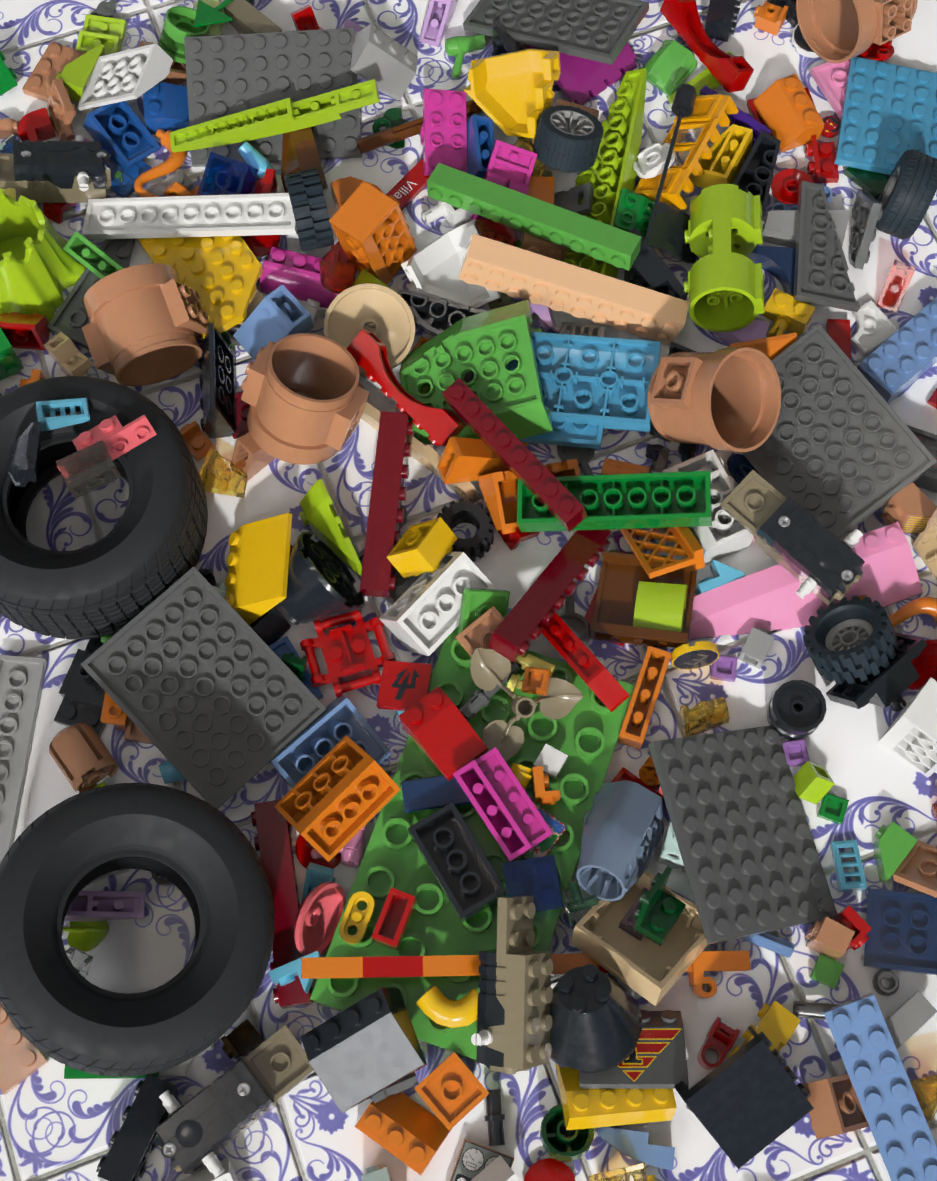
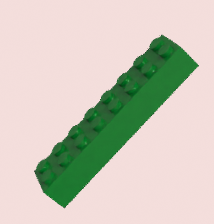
(626, 502)

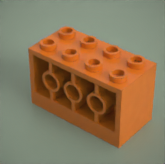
(374, 232)
(337, 797)

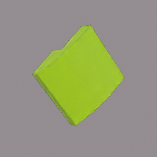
(102, 31)
(660, 606)

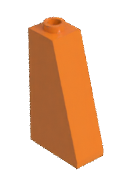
(466, 460)

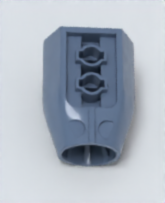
(619, 839)

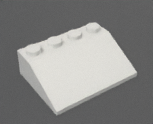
(125, 75)

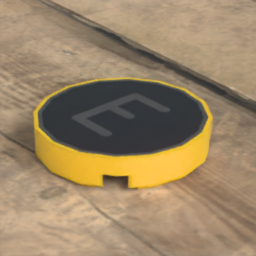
(695, 656)

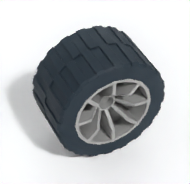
(567, 138)

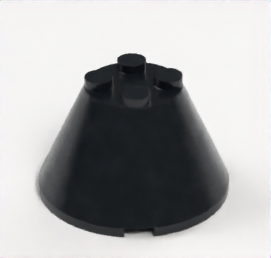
(318, 583)
(592, 1021)

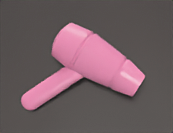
(351, 853)

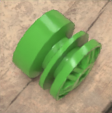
(176, 26)

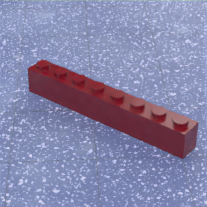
(514, 455)
(385, 503)
(548, 593)
(278, 861)

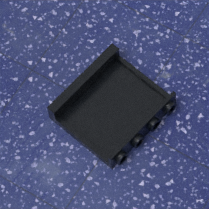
(747, 1100)

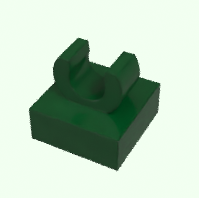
(296, 665)

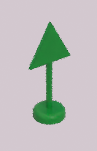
(208, 15)

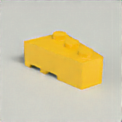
(726, 158)
(775, 1023)

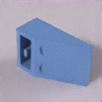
(272, 320)

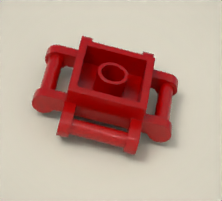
(347, 653)

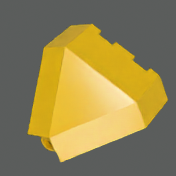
(515, 88)

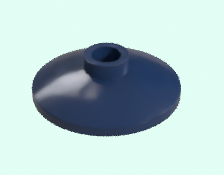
(739, 467)

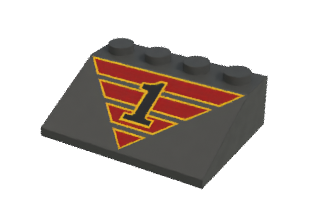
(655, 1062)

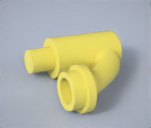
(527, 661)

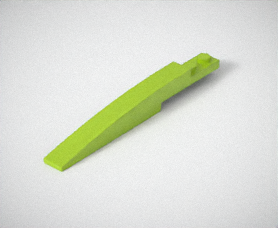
(275, 118)

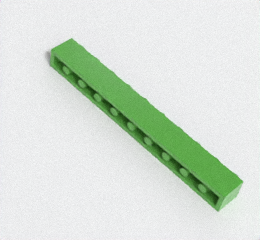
(534, 216)

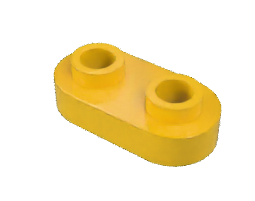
(356, 917)

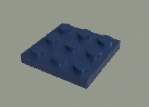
(901, 932)

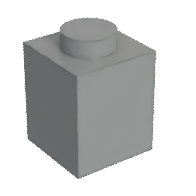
(756, 647)

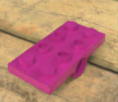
(444, 129)
(509, 168)

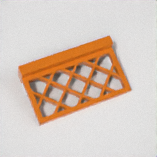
(685, 545)

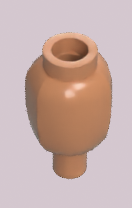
(8, 127)

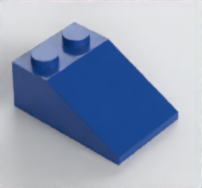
(166, 107)
(121, 133)

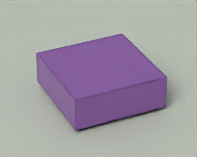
(724, 668)
(795, 752)

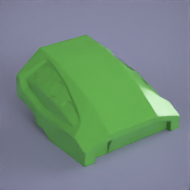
(670, 67)

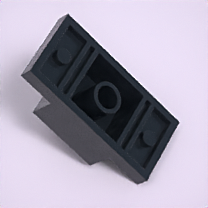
(652, 273)
(888, 685)
(81, 693)

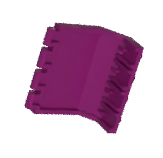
(585, 76)

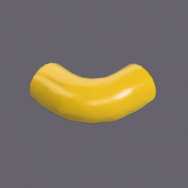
(449, 1012)

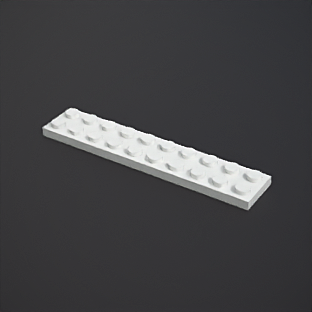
(189, 216)

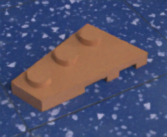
(17, 1055)

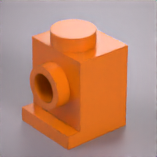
(770, 17)

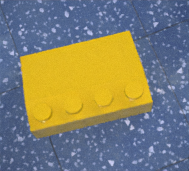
(258, 566)
(611, 1106)

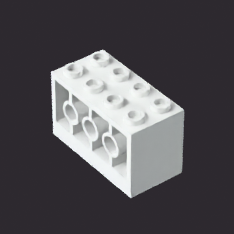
(725, 534)
(433, 604)
(915, 731)

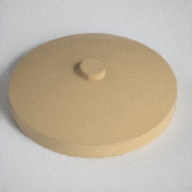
(372, 309)

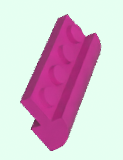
(297, 273)
(503, 804)

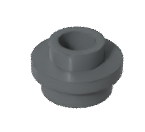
(893, 982)

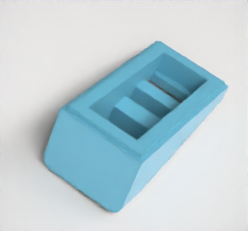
(53, 406)
(843, 886)

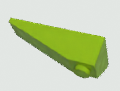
(326, 525)

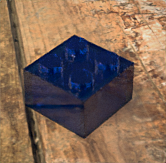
(227, 177)
(534, 878)

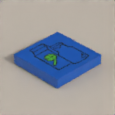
(123, 178)

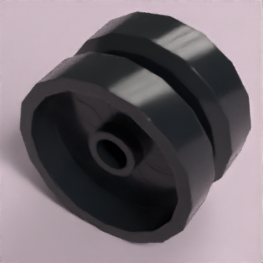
(794, 697)

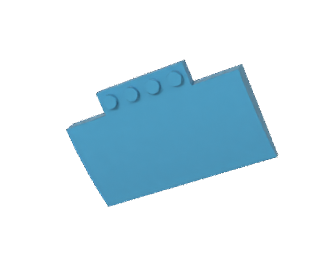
(592, 386)

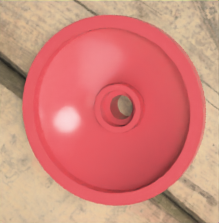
(319, 918)

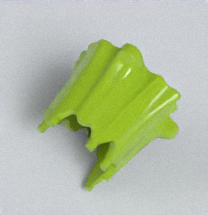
(32, 260)

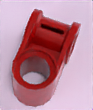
(720, 1040)

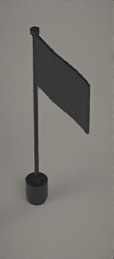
(667, 222)

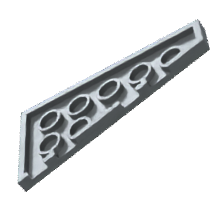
(819, 256)
(72, 312)

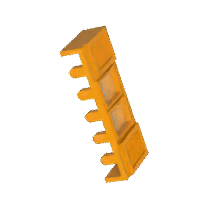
(689, 145)

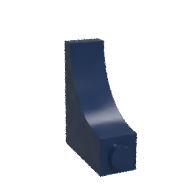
(778, 262)

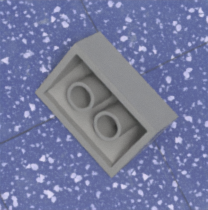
(383, 59)

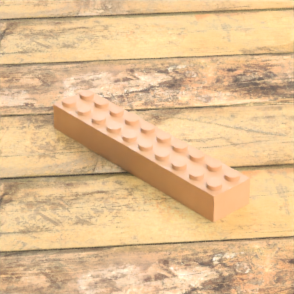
(573, 290)

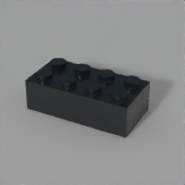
(457, 862)

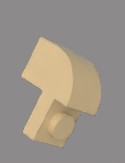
(67, 355)

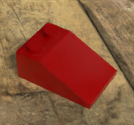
(442, 732)

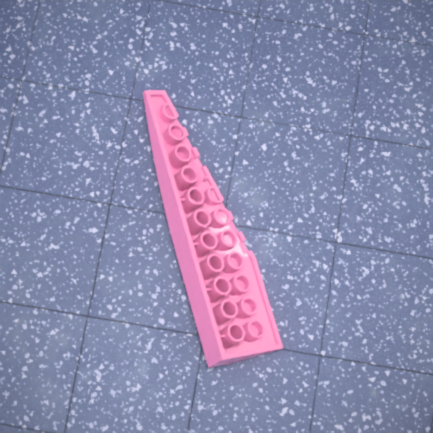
(770, 600)

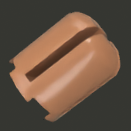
(82, 756)

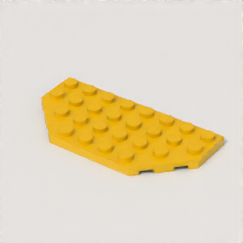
(216, 267)

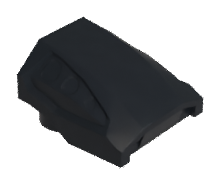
(24, 455)

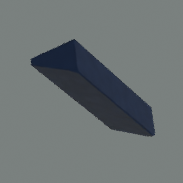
(432, 793)

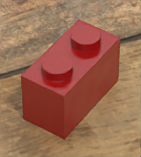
(394, 919)

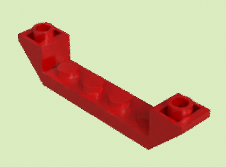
(584, 663)

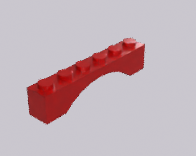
(729, 70)
(373, 358)

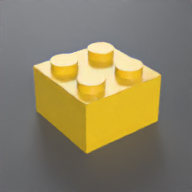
(422, 548)

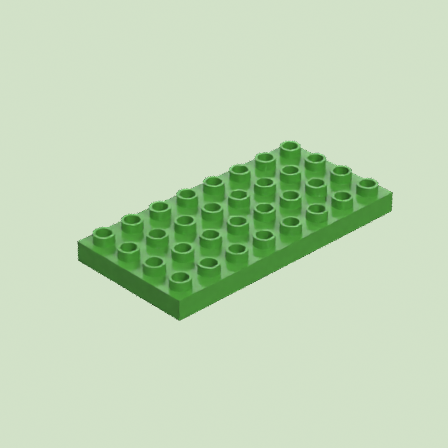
(394, 860)

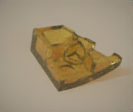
(222, 476)
(703, 716)

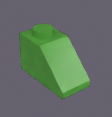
(891, 848)

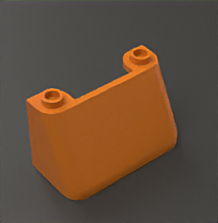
(501, 493)

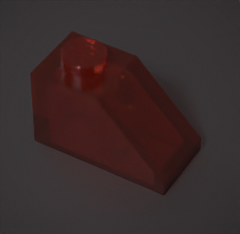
(895, 286)

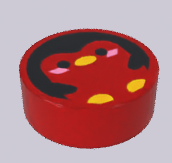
(831, 127)

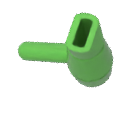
(461, 45)

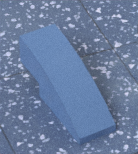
(636, 1146)

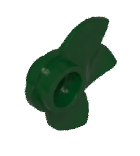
(391, 118)

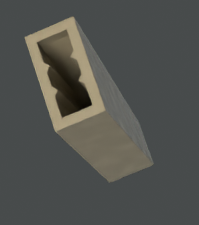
(248, 19)

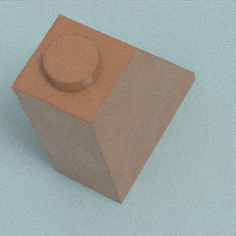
(249, 456)

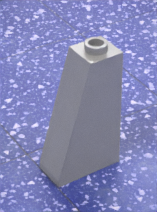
(781, 226)

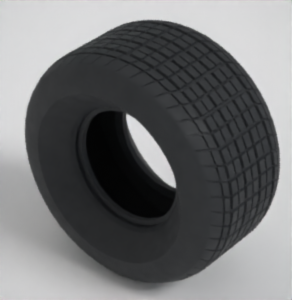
(150, 548)
(149, 831)

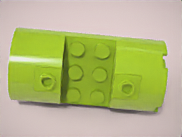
(724, 283)

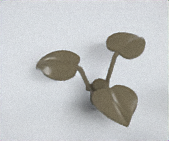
(490, 669)

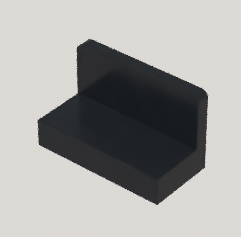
(270, 626)

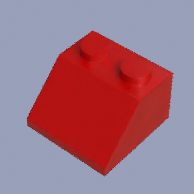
(25, 330)

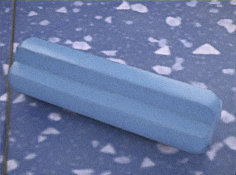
(772, 943)

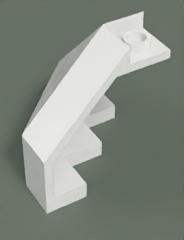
(437, 268)

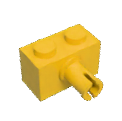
(787, 313)

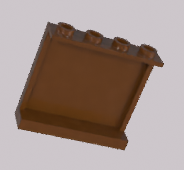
(617, 601)

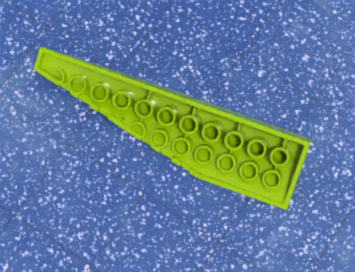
(614, 162)

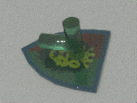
(578, 901)

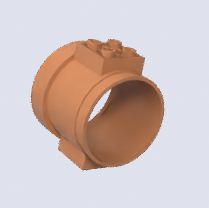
(848, 27)
(144, 324)
(716, 398)
(296, 426)

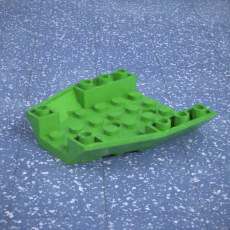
(485, 347)

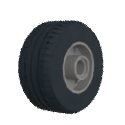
(908, 194)

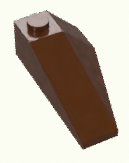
(300, 154)

